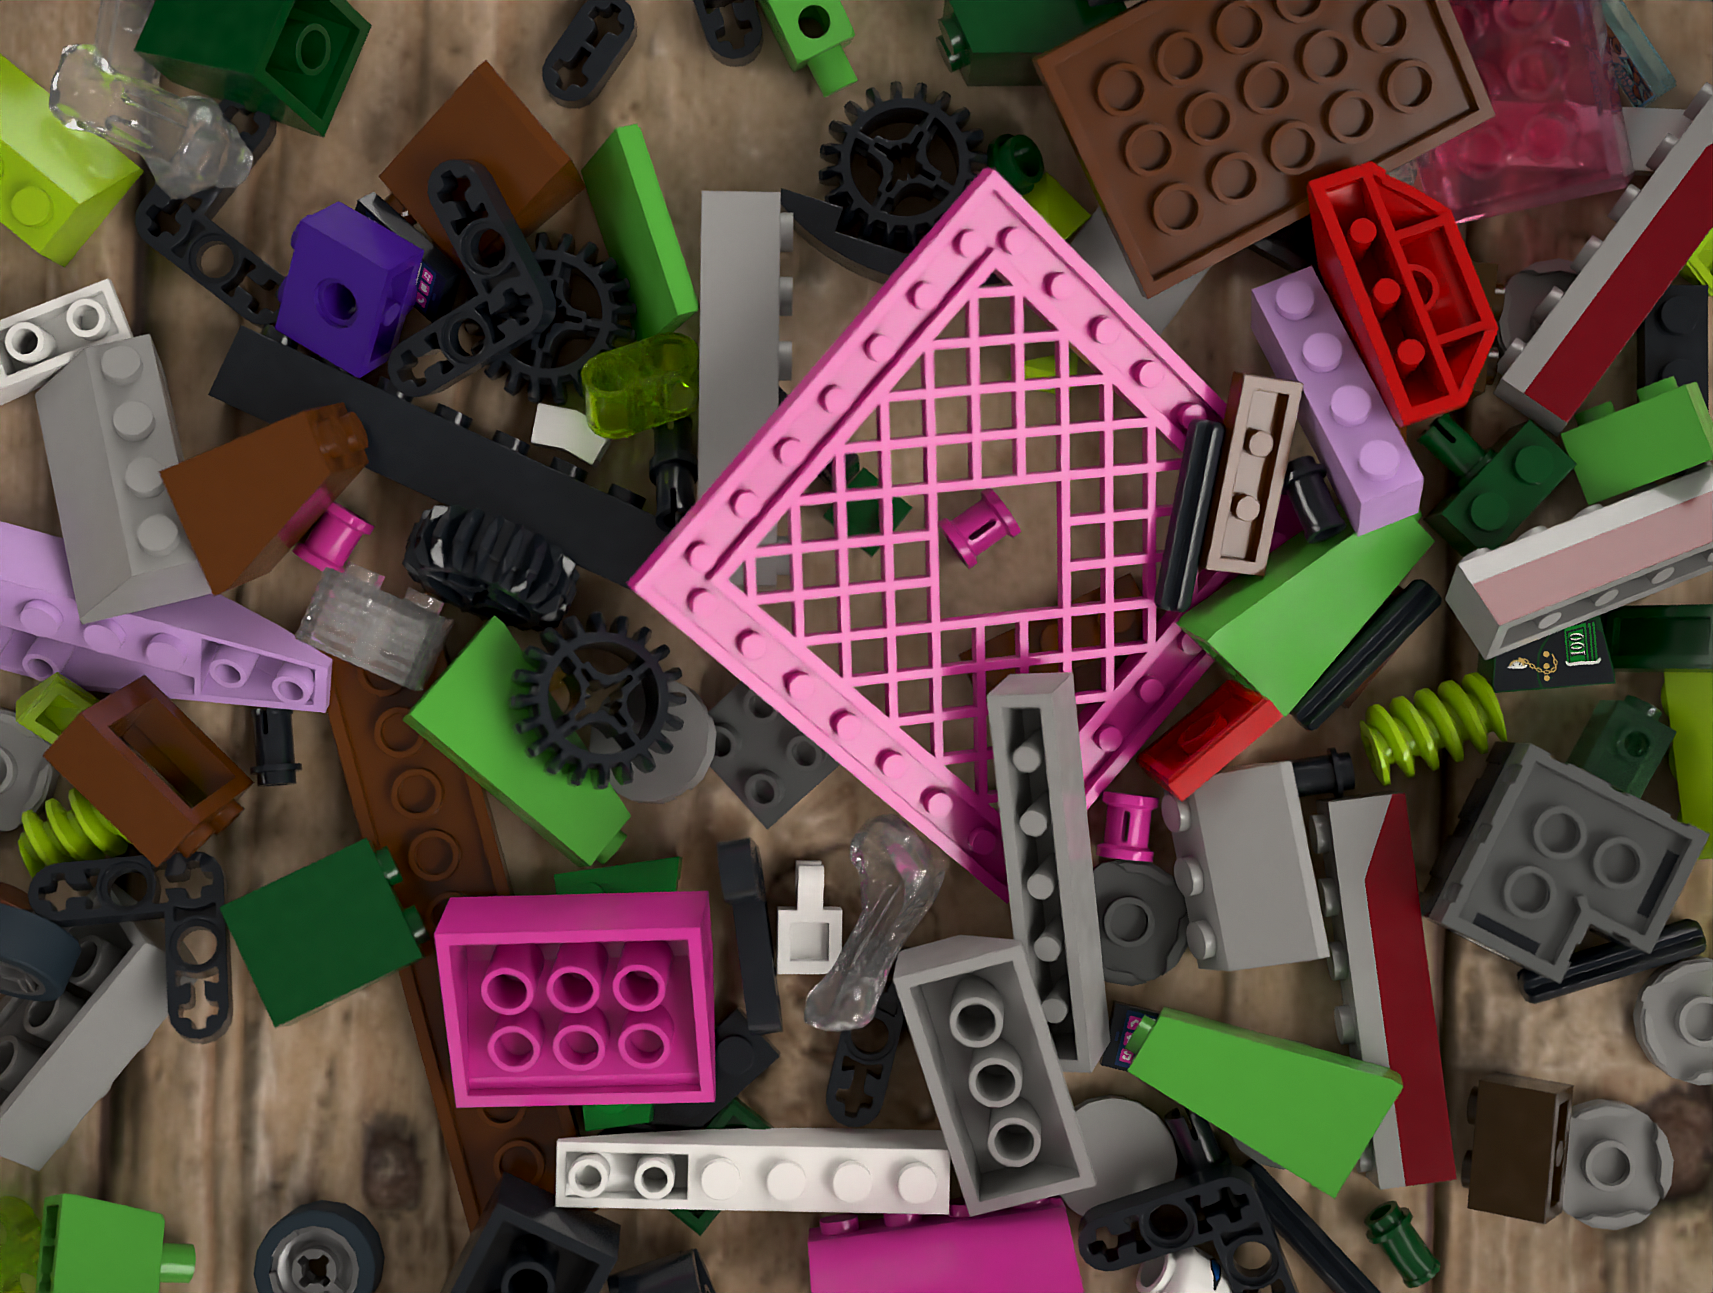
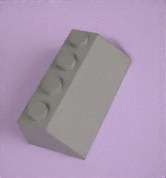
(105, 440)
(71, 1049)
(992, 1071)

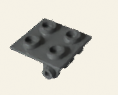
(764, 755)

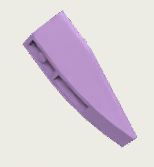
(187, 648)

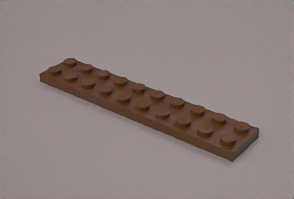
(445, 848)

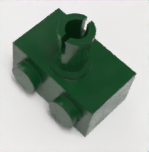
(1492, 485)

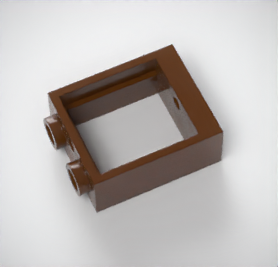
(130, 792)

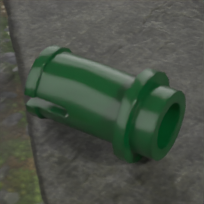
(1404, 1247)

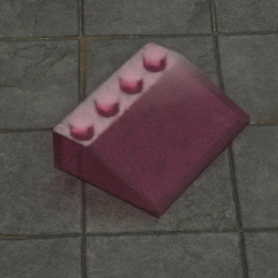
(1555, 110)

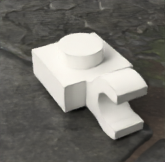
(808, 933)

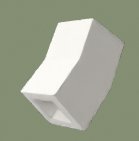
(568, 432)

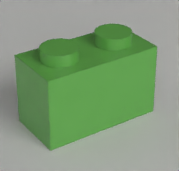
(1642, 442)

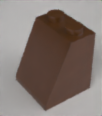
(496, 129)
(264, 491)

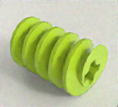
(1431, 725)
(68, 835)

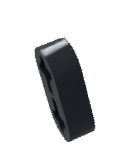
(602, 60)

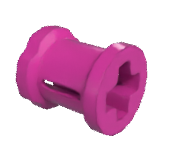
(979, 527)
(333, 538)
(1139, 826)

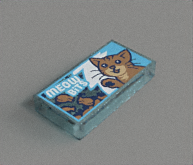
(1636, 62)

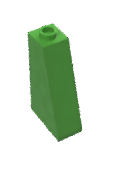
(1298, 617)
(472, 725)
(1273, 1094)

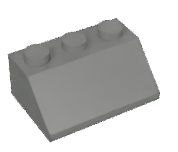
(1246, 870)

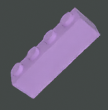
(1338, 402)

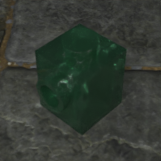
(1623, 744)

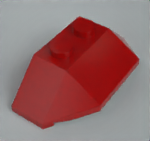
(1402, 289)

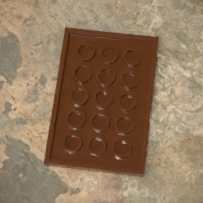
(1223, 110)

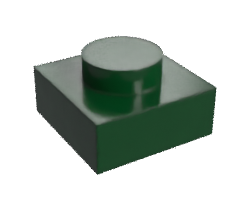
(864, 514)

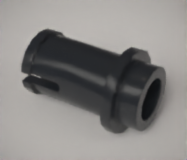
(1312, 499)
(274, 747)
(1324, 774)

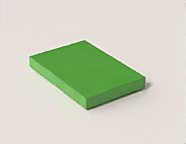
(639, 233)

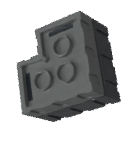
(1556, 854)

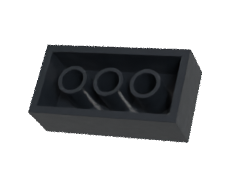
(534, 1246)

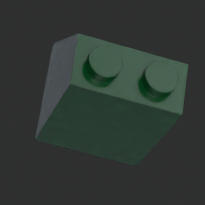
(999, 38)
(259, 53)
(326, 931)

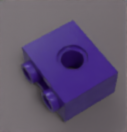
(348, 288)

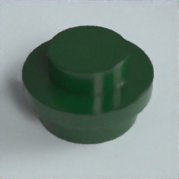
(1016, 161)

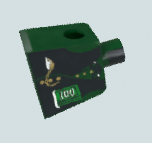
(1559, 660)

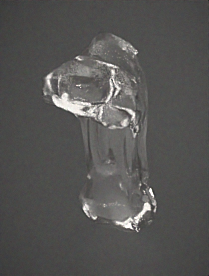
(179, 137)
(897, 888)

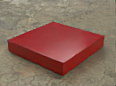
(1208, 738)

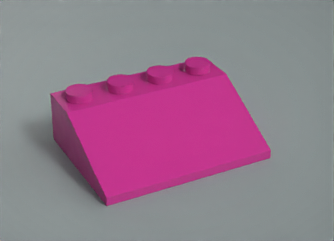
(579, 998)
(993, 1252)

